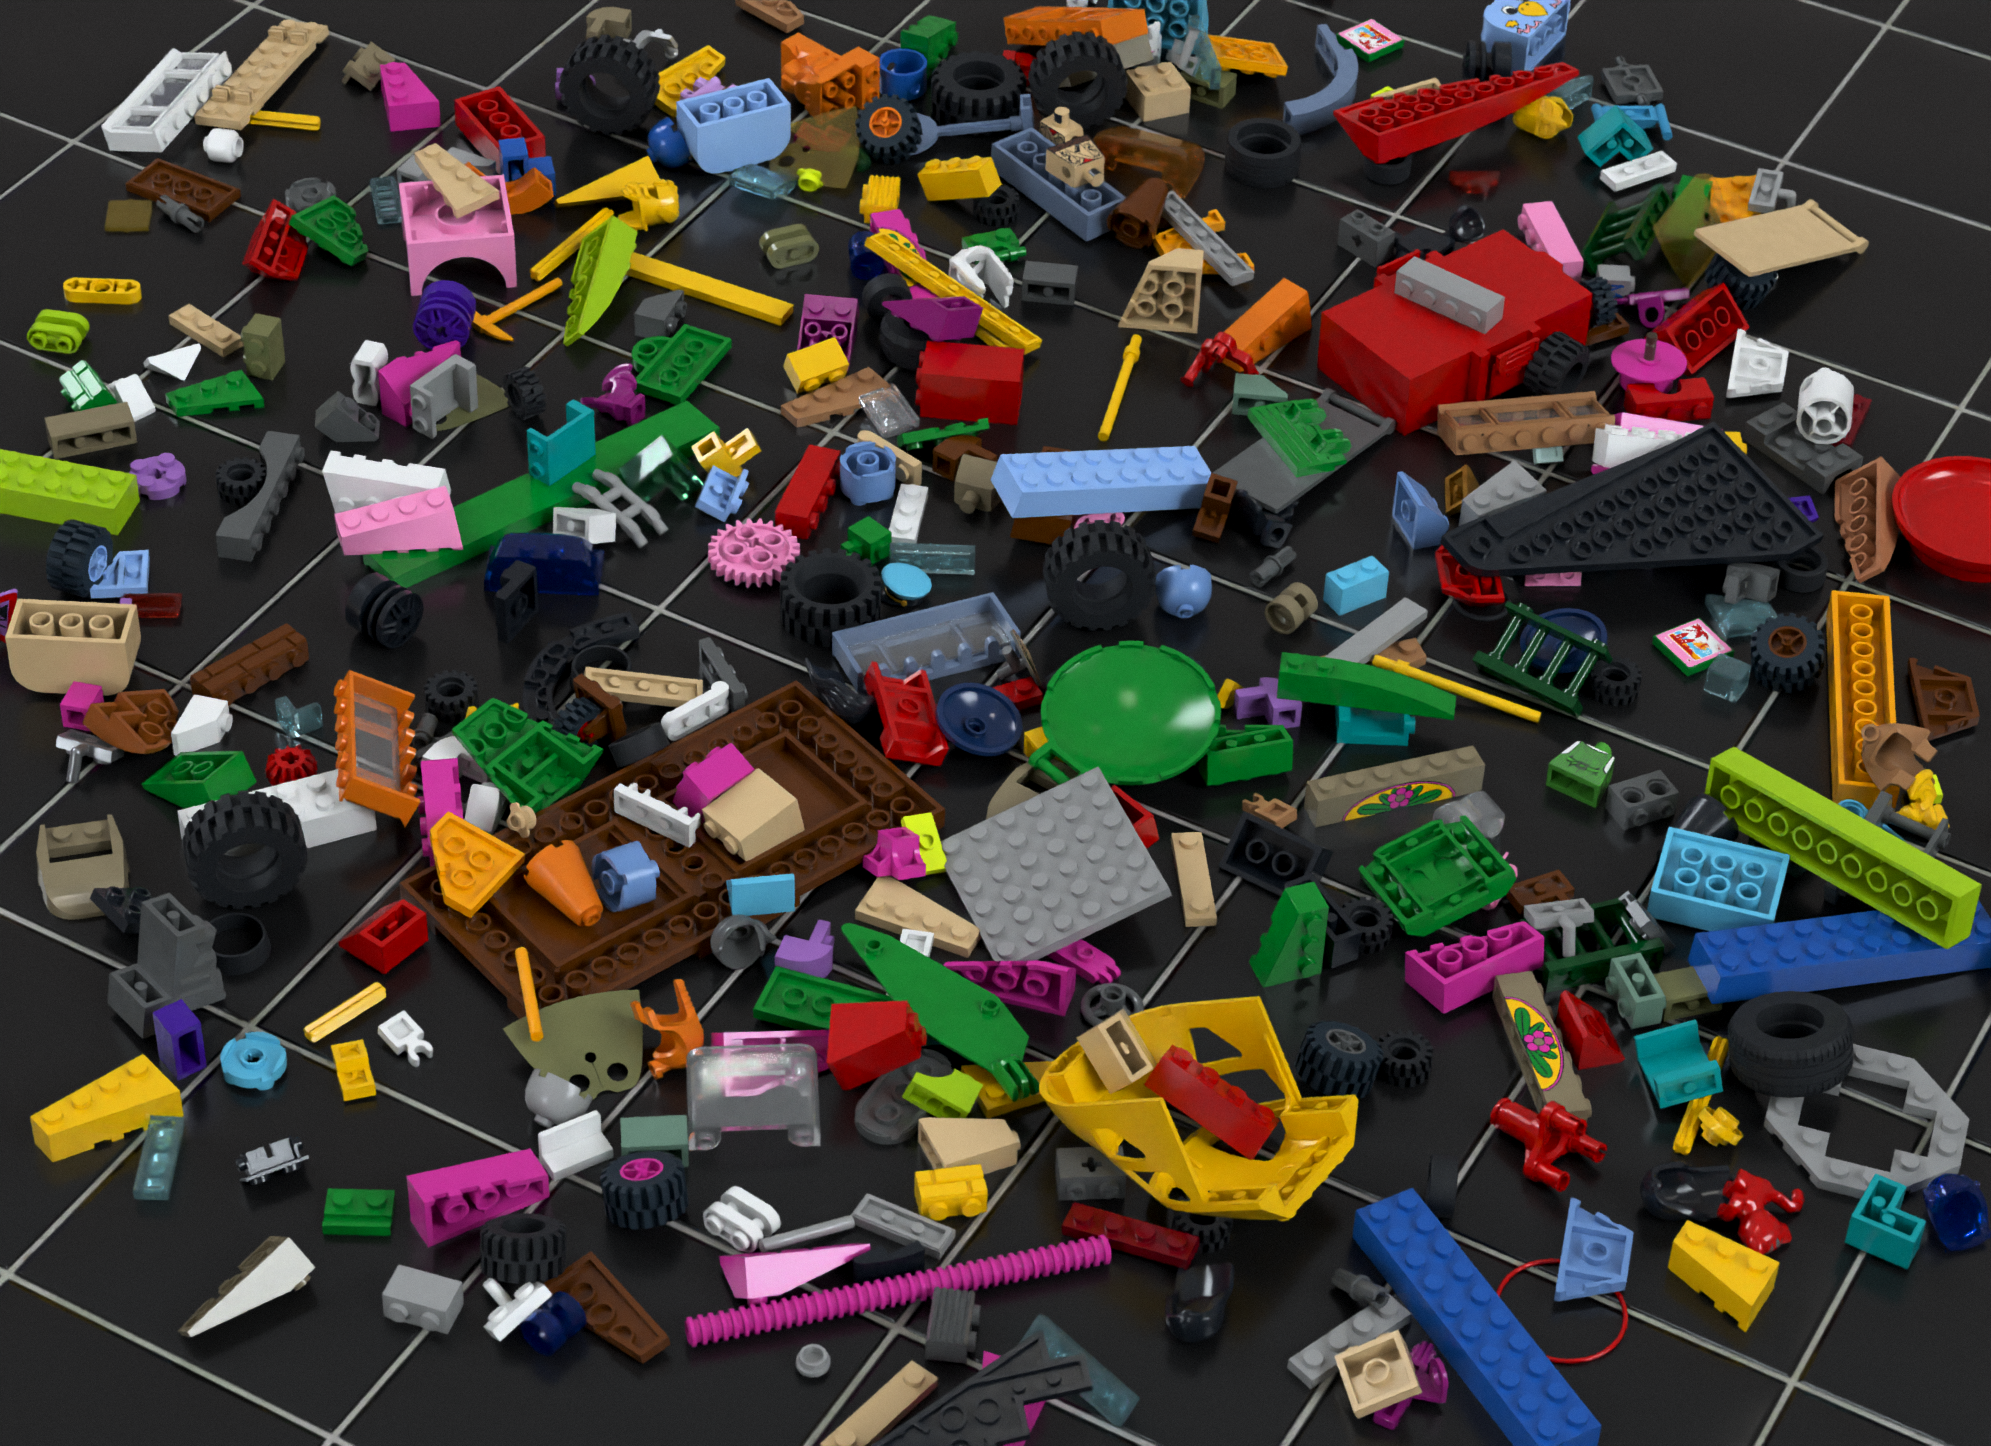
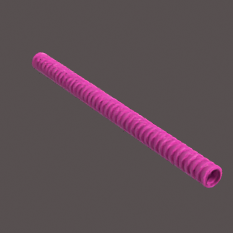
(897, 1290)

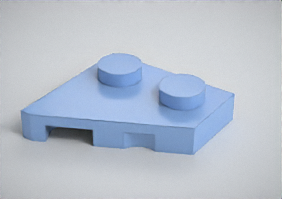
(124, 576)

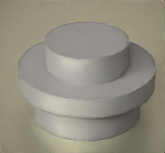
(813, 1361)

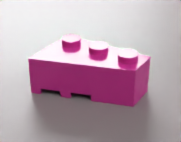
(407, 99)

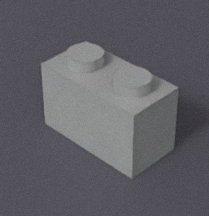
(422, 1299)

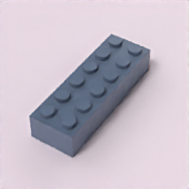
(1082, 209)

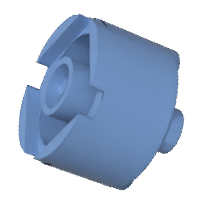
(867, 473)
(625, 876)

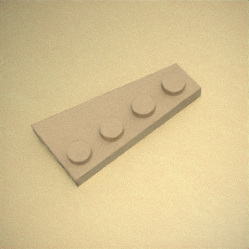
(457, 183)
(899, 907)

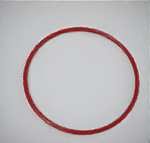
(1574, 1360)

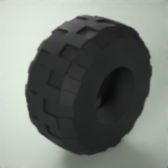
(902, 342)

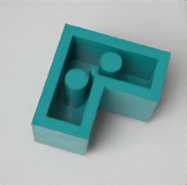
(1614, 134)
(1882, 1227)

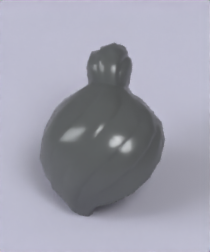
(740, 941)

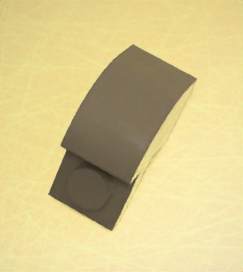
(610, 22)

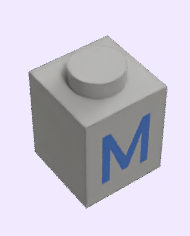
(1618, 277)

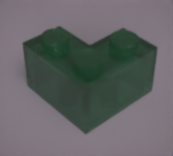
(660, 467)

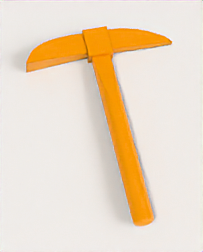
(485, 323)

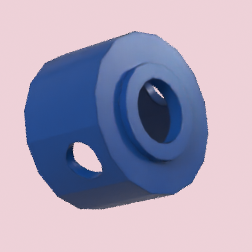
(907, 77)

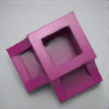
(896, 855)

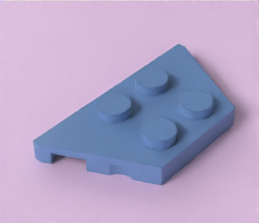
(1592, 1255)

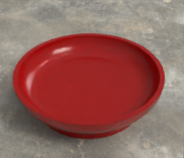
(1947, 515)

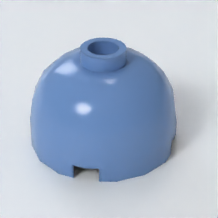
(1183, 590)

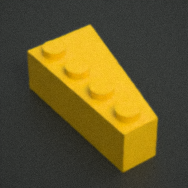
(106, 1109)

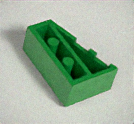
(931, 38)
(1295, 939)

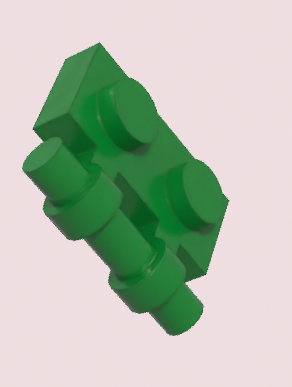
(1001, 241)

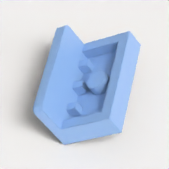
(722, 493)

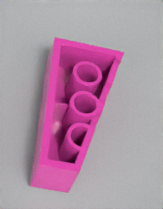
(1468, 968)
(471, 1193)

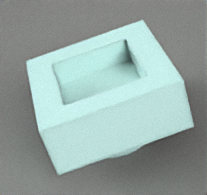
(1548, 455)

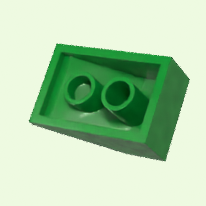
(201, 777)

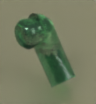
(863, 160)

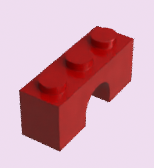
(1690, 402)

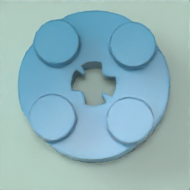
(258, 1074)

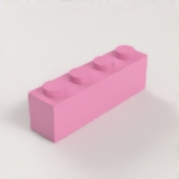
(1548, 233)

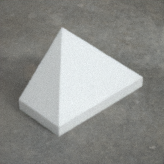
(174, 363)

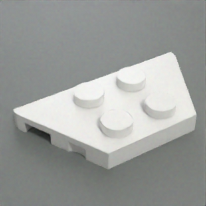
(1756, 367)

